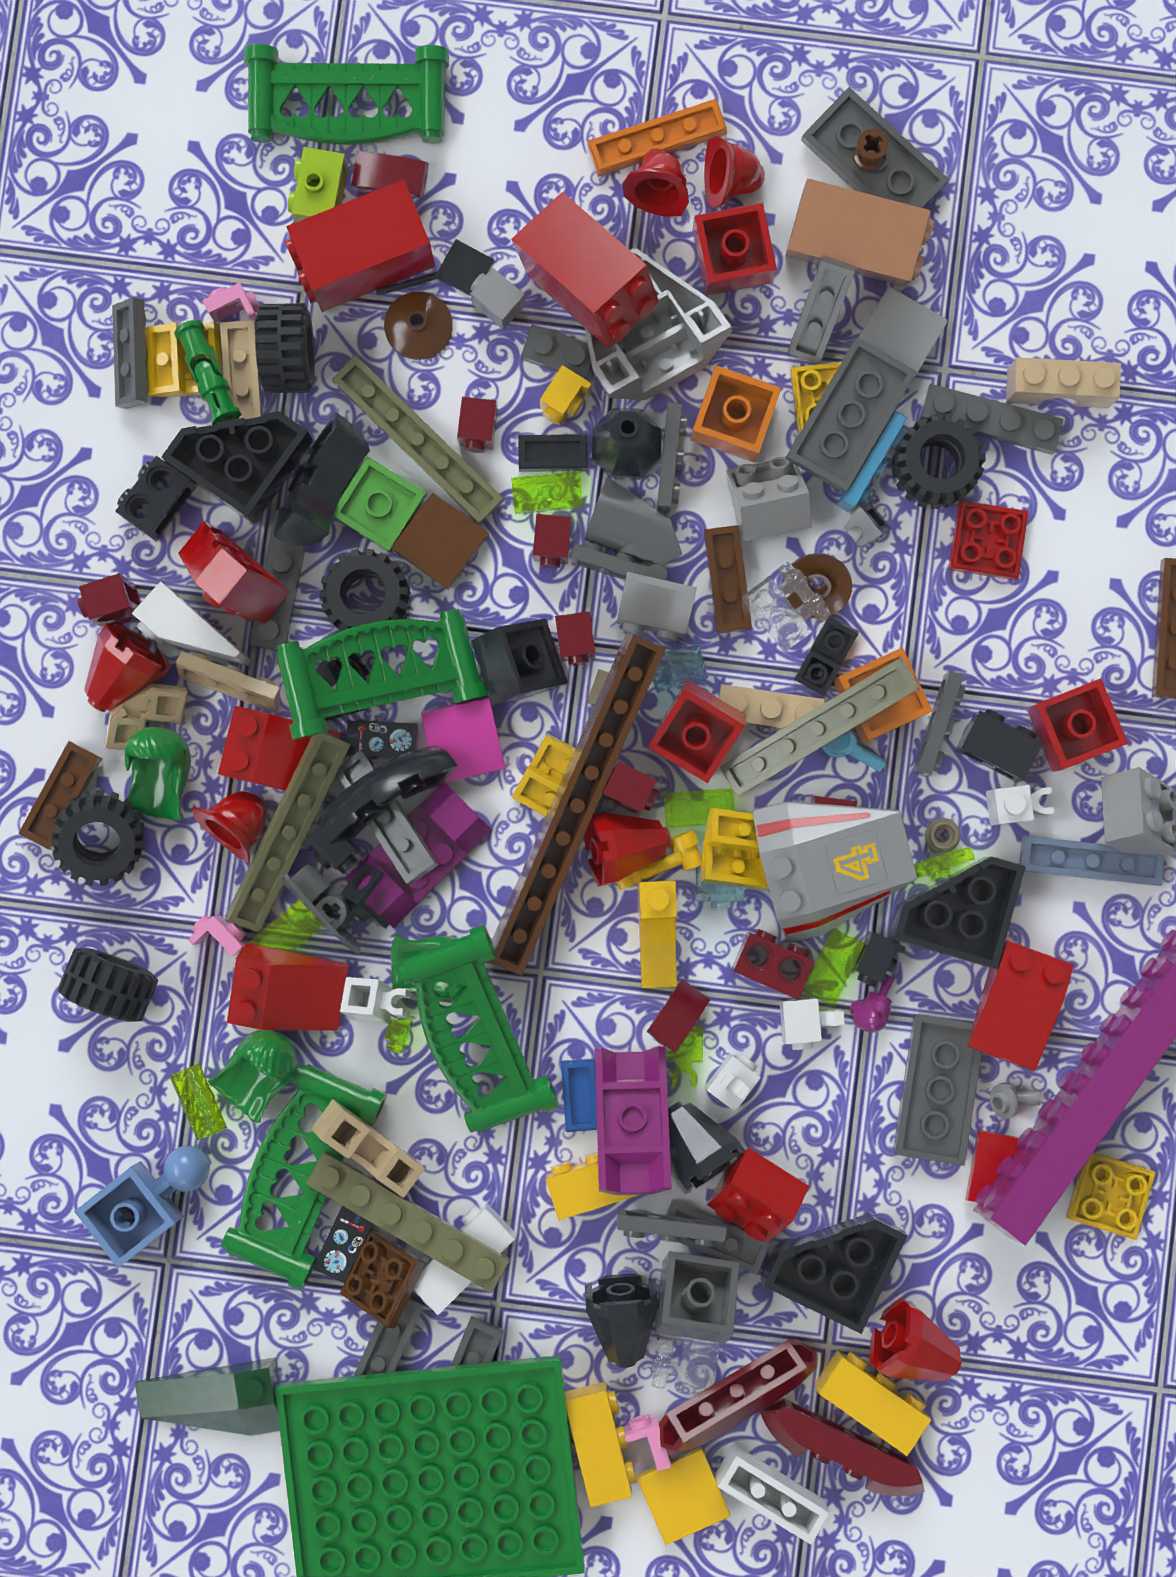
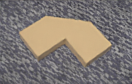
(152, 703)

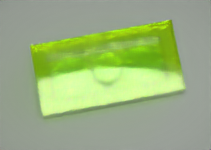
(547, 492)
(289, 929)

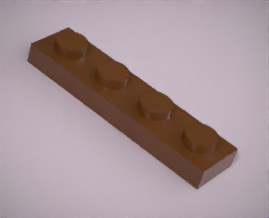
(1165, 642)

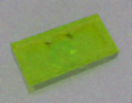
(693, 807)
(939, 866)
(833, 967)
(198, 1101)

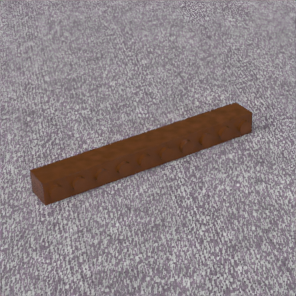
(575, 802)

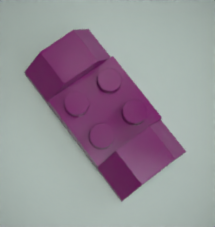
(449, 832)
(632, 1122)

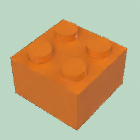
(735, 413)

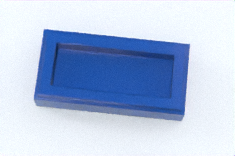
(579, 1094)

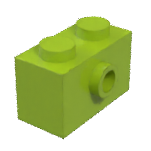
(319, 184)

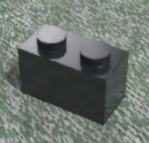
(999, 745)

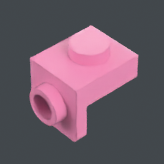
(228, 301)
(227, 934)
(644, 1426)

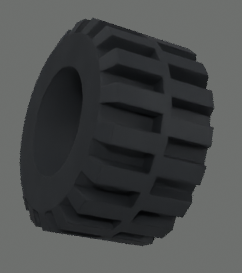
(285, 348)
(954, 439)
(359, 566)
(92, 864)
(107, 985)

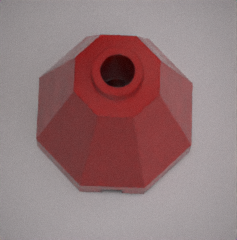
(121, 667)
(623, 845)
(912, 1346)

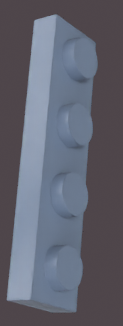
(1089, 861)

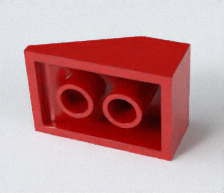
(262, 749)
(286, 990)
(1020, 1005)

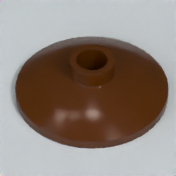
(420, 341)
(837, 581)

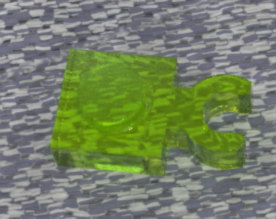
(689, 1052)

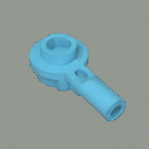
(848, 745)

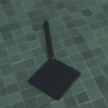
(458, 270)

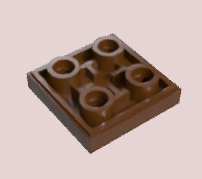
(440, 541)
(382, 1278)

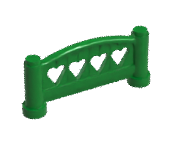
(273, 83)
(314, 699)
(463, 964)
(283, 1248)

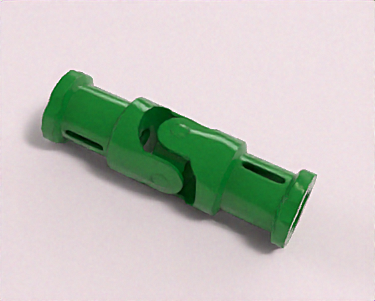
(206, 371)

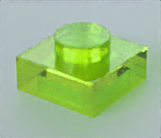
(398, 1033)

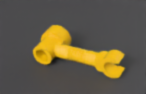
(684, 853)

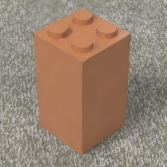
(860, 230)

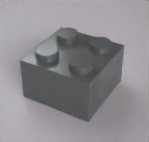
(697, 1297)

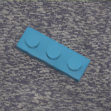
(874, 463)

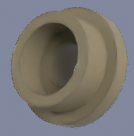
(952, 831)

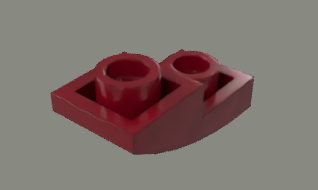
(379, 170)
(678, 1016)

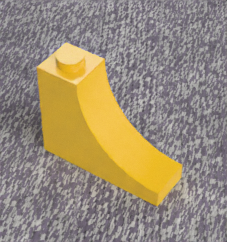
(657, 933)

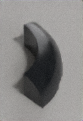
(320, 485)
(365, 797)

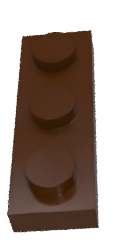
(727, 579)
(66, 781)

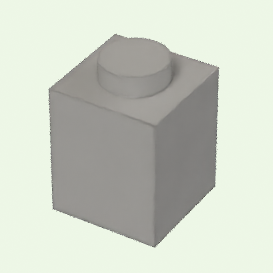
(497, 298)

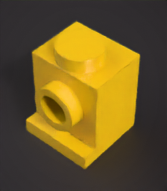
(564, 395)

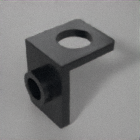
(358, 897)

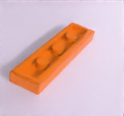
(666, 132)

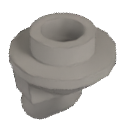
(1009, 1099)

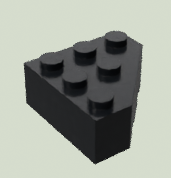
(240, 459)
(963, 913)
(837, 1268)

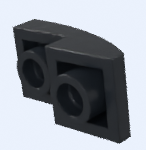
(826, 655)

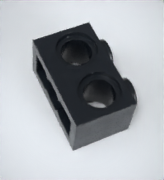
(163, 503)

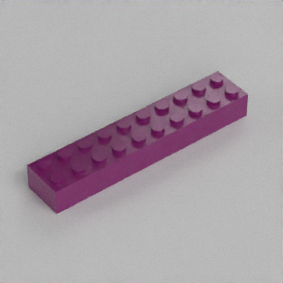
(1086, 1103)

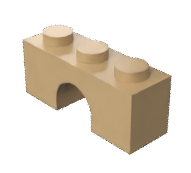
(1083, 381)
(368, 1148)

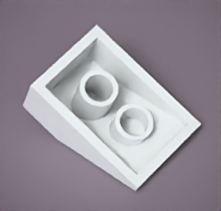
(171, 619)

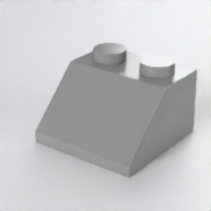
(655, 607)

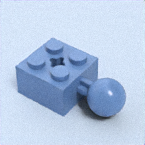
(148, 1197)

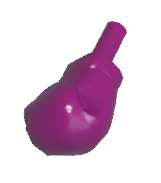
(874, 1011)

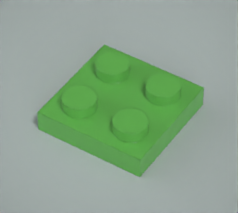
(378, 504)

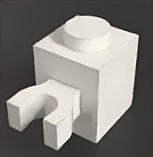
(1015, 804)
(372, 1000)
(803, 1021)
(733, 1080)

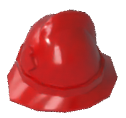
(730, 171)
(658, 185)
(234, 822)

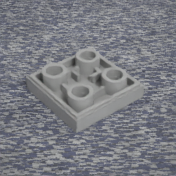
(903, 329)

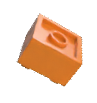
(897, 715)

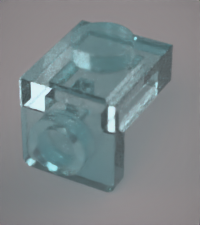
(679, 666)
(719, 895)

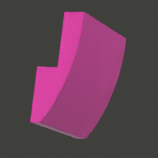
(468, 735)

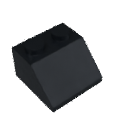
(519, 661)

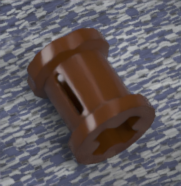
(870, 139)

